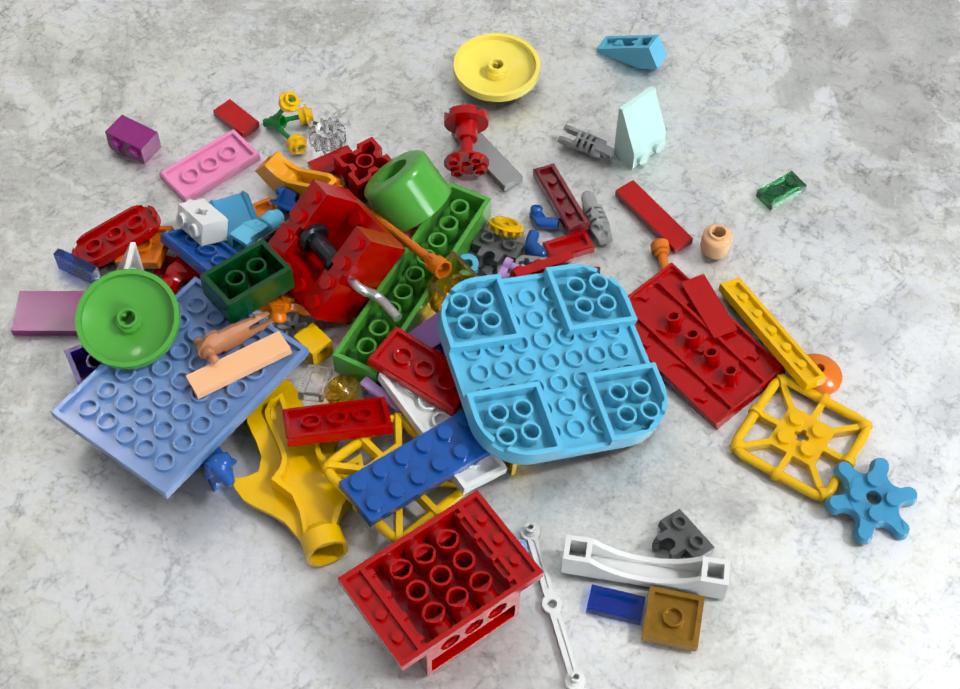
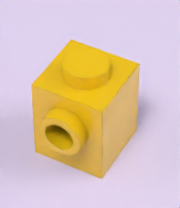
(317, 342)

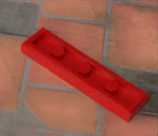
(653, 216)

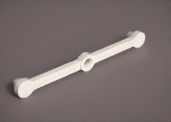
(574, 678)

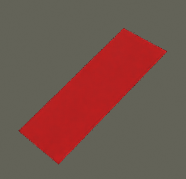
(709, 306)

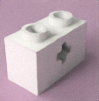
(202, 221)

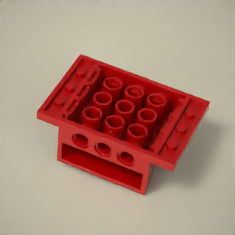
(443, 585)

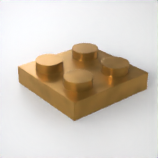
(673, 618)

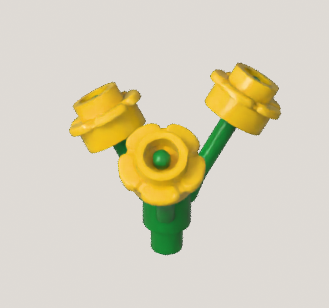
(289, 103)

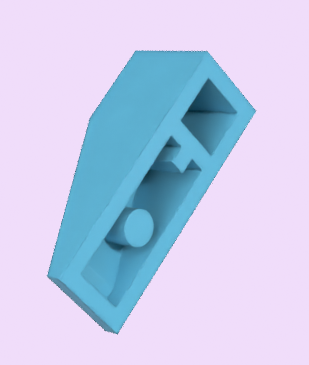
(634, 50)

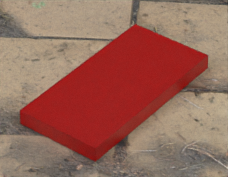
(417, 369)
(337, 421)

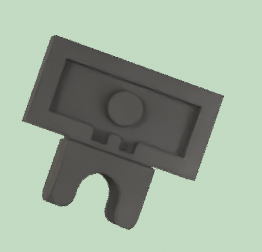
(494, 249)
(681, 537)

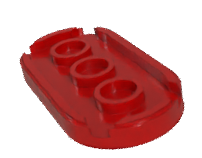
(113, 236)

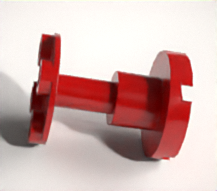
(466, 125)

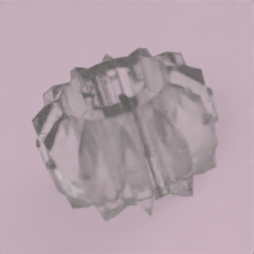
(327, 135)

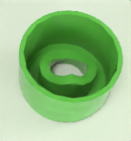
(407, 190)

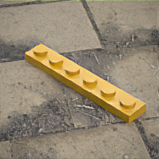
(772, 334)

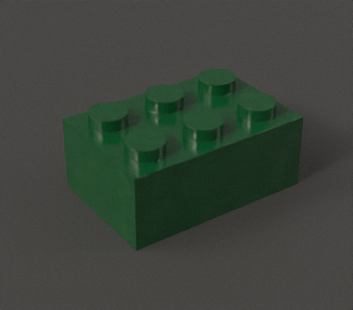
(247, 281)

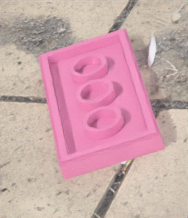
(210, 166)

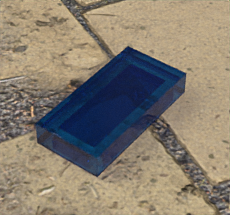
(76, 266)
(615, 604)

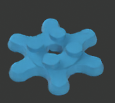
(866, 515)

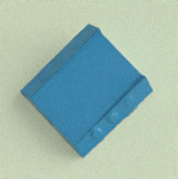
(236, 209)

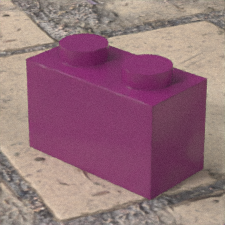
(133, 139)

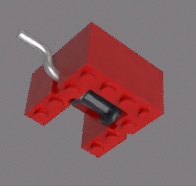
(336, 254)

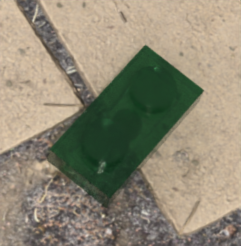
(781, 190)

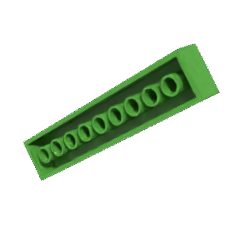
(405, 286)

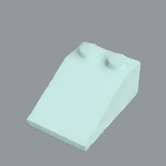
(639, 129)

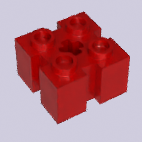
(359, 165)

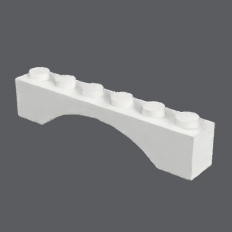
(690, 575)

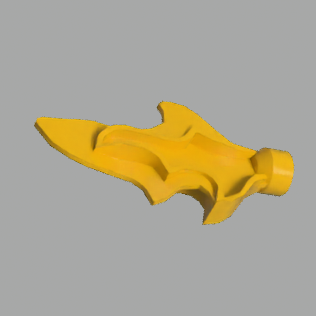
(292, 482)

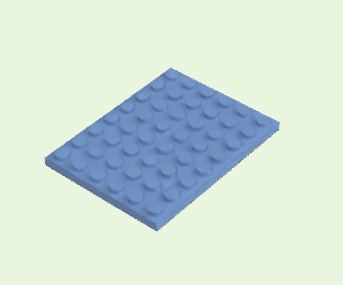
(151, 415)

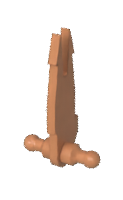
(229, 337)

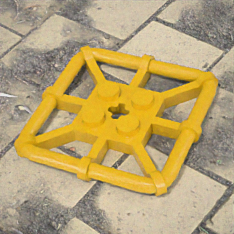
(785, 441)
(333, 467)

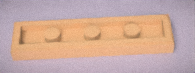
(238, 364)

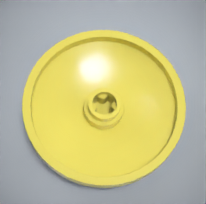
(496, 67)

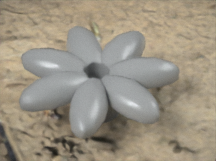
(292, 323)

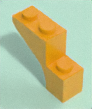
(280, 172)

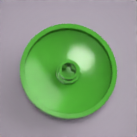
(128, 319)

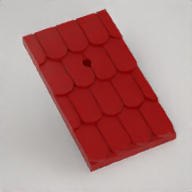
(709, 373)

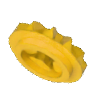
(506, 226)

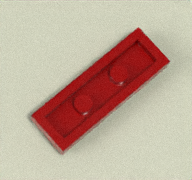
(538, 265)

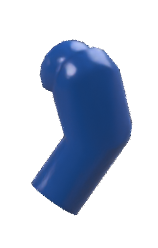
(541, 220)
(532, 246)

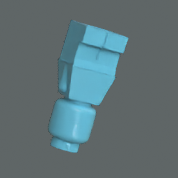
(255, 229)

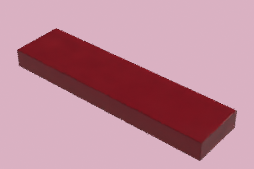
(561, 199)

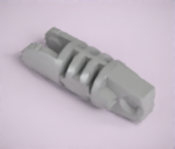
(587, 143)
(596, 216)

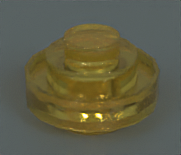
(342, 388)

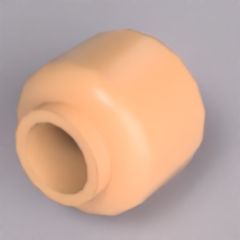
(716, 241)

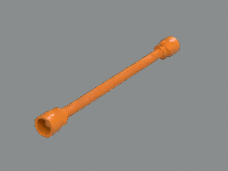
(434, 263)

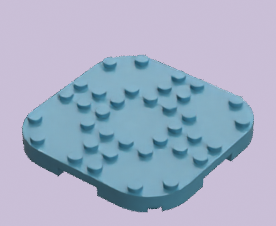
(550, 364)

